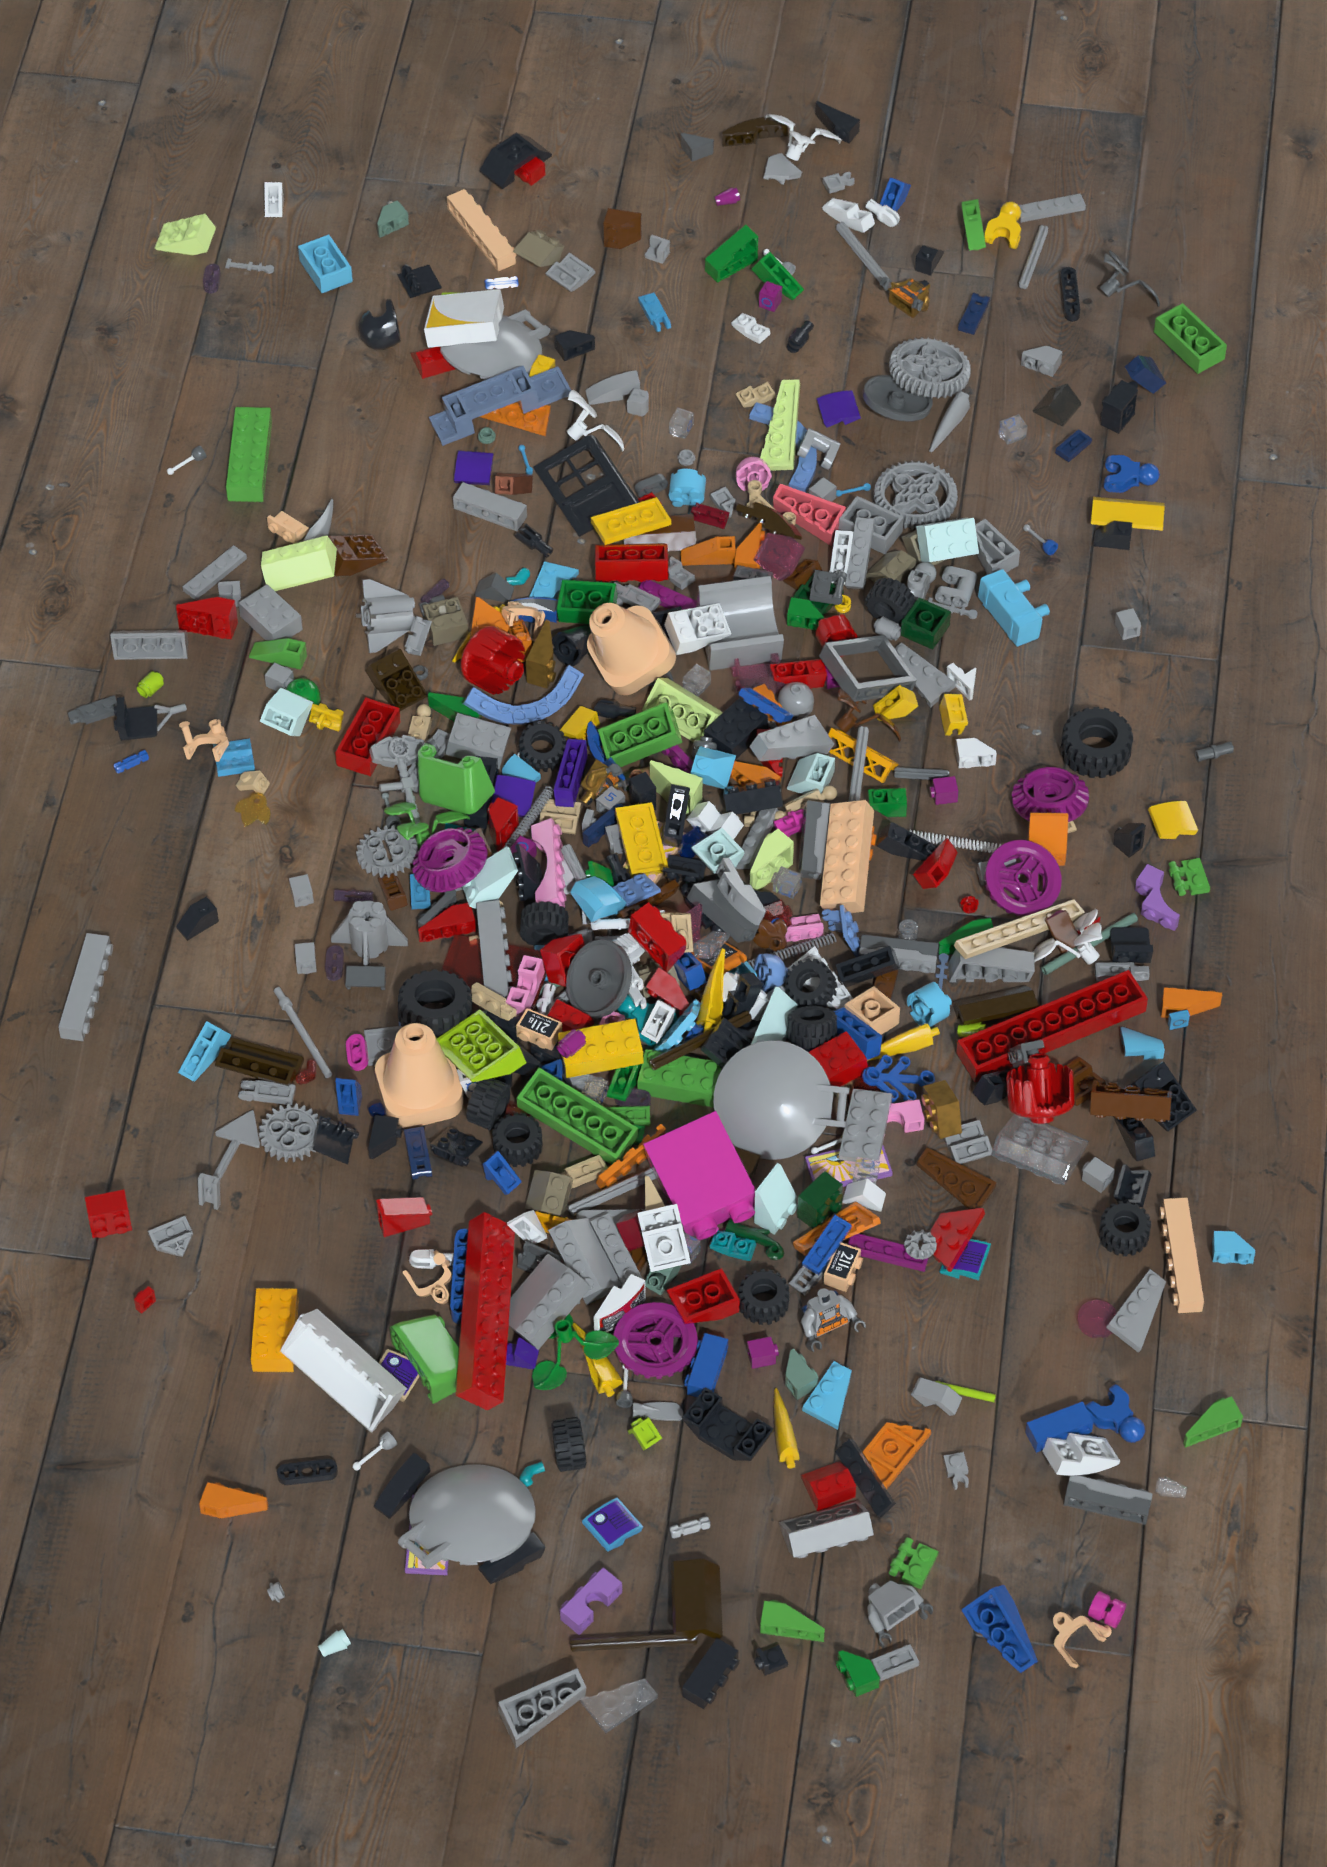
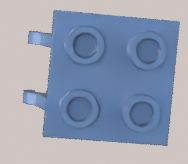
(637, 889)
(843, 922)

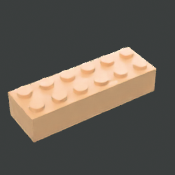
(847, 856)

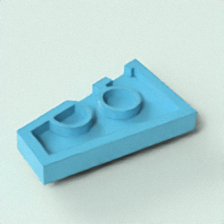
(550, 579)

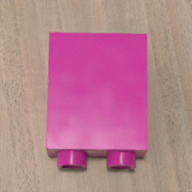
(702, 1176)

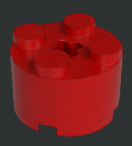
(835, 629)

